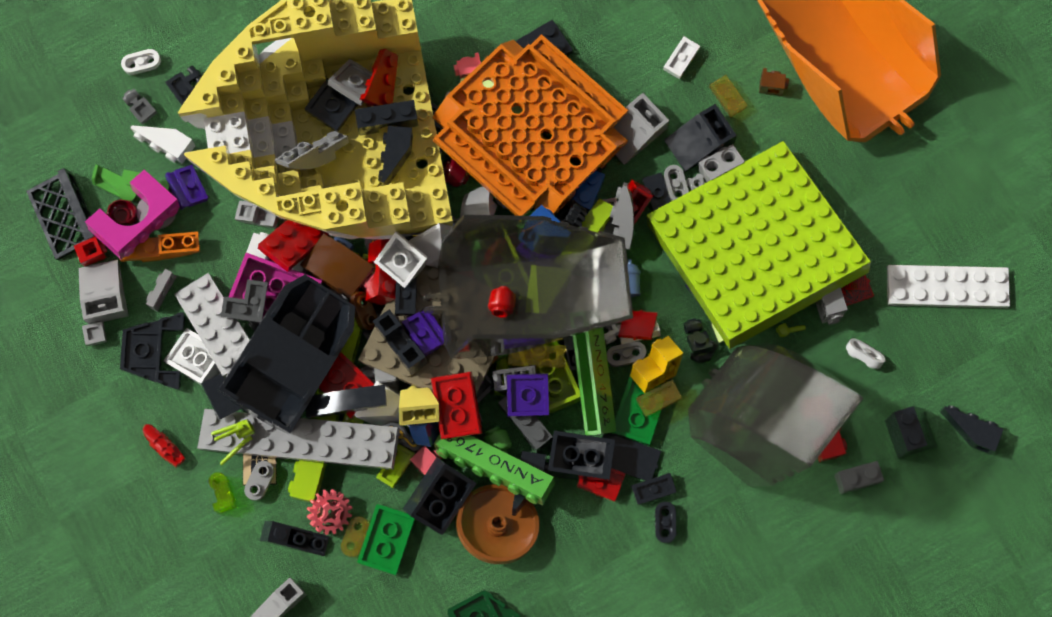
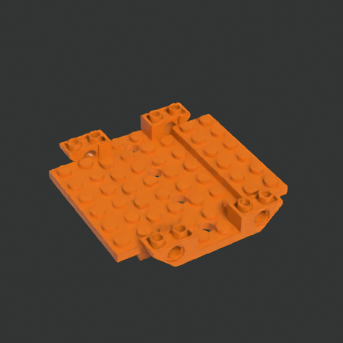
(507, 148)

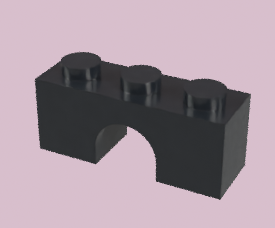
(395, 114)
(399, 342)

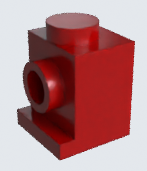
(86, 247)

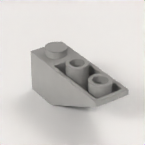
(281, 600)

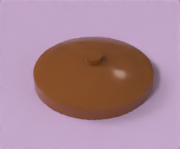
(491, 530)

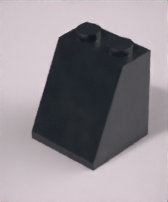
(910, 431)

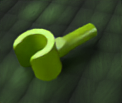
(783, 329)

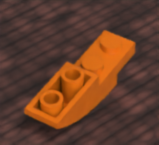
(165, 247)

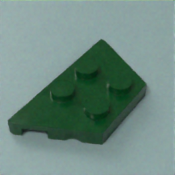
(481, 605)

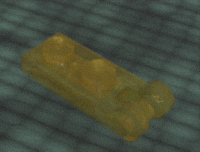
(539, 357)

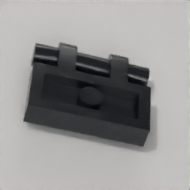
(181, 85)

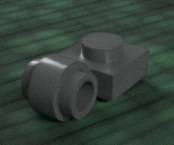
(141, 108)

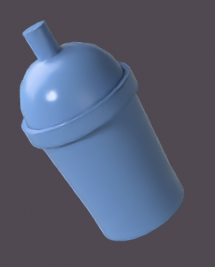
(634, 279)

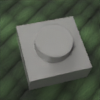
(94, 333)

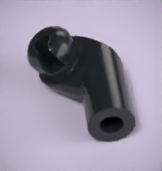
(705, 357)

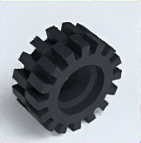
(572, 213)

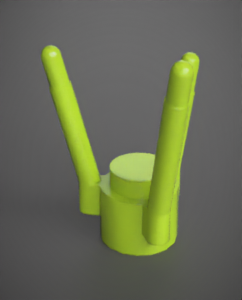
(242, 429)

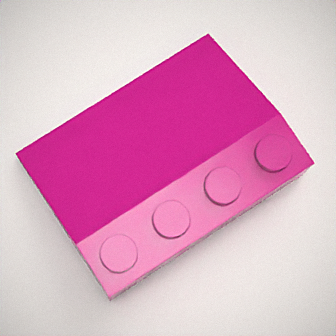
(265, 271)

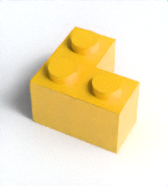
(658, 366)

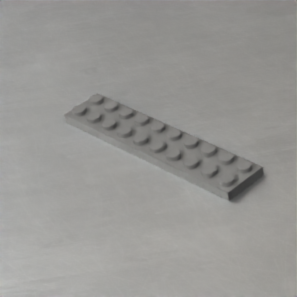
(308, 441)

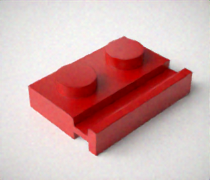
(604, 488)

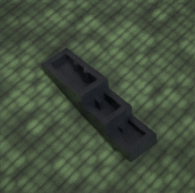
(346, 401)

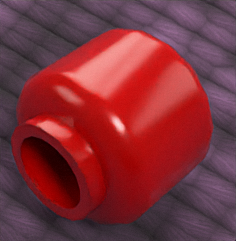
(502, 302)

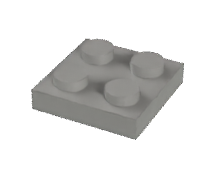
(351, 80)

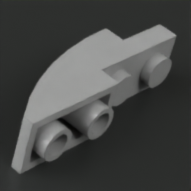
(313, 155)
(624, 214)

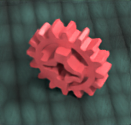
(322, 516)

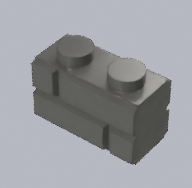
(859, 477)

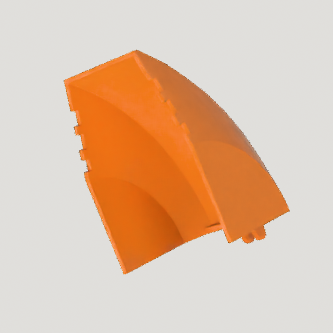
(859, 59)

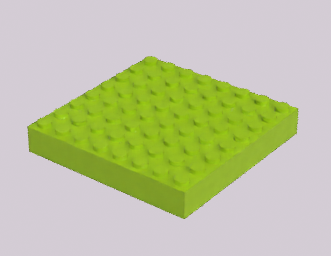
(757, 244)

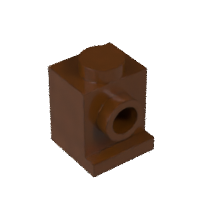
(773, 82)

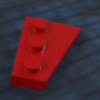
(382, 82)

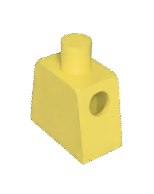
(418, 406)

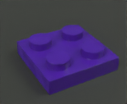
(527, 394)

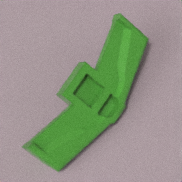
(118, 185)

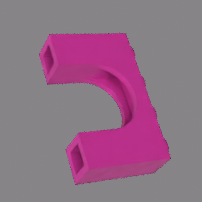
(124, 239)

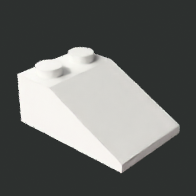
(192, 358)

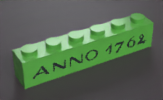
(594, 382)
(498, 466)

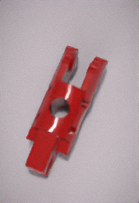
(163, 445)

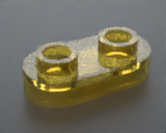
(354, 536)

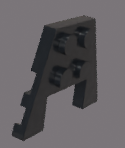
(143, 350)

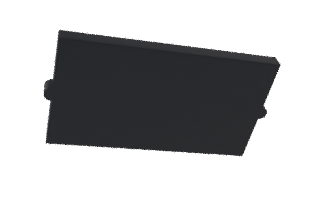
(633, 457)

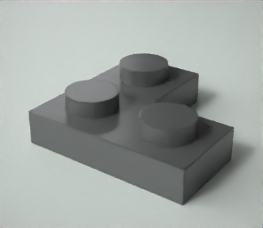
(249, 308)

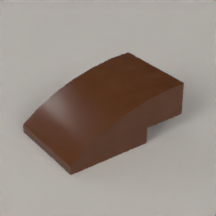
(337, 266)

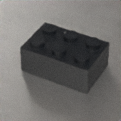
(439, 496)

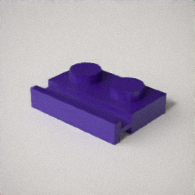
(186, 186)
(424, 332)

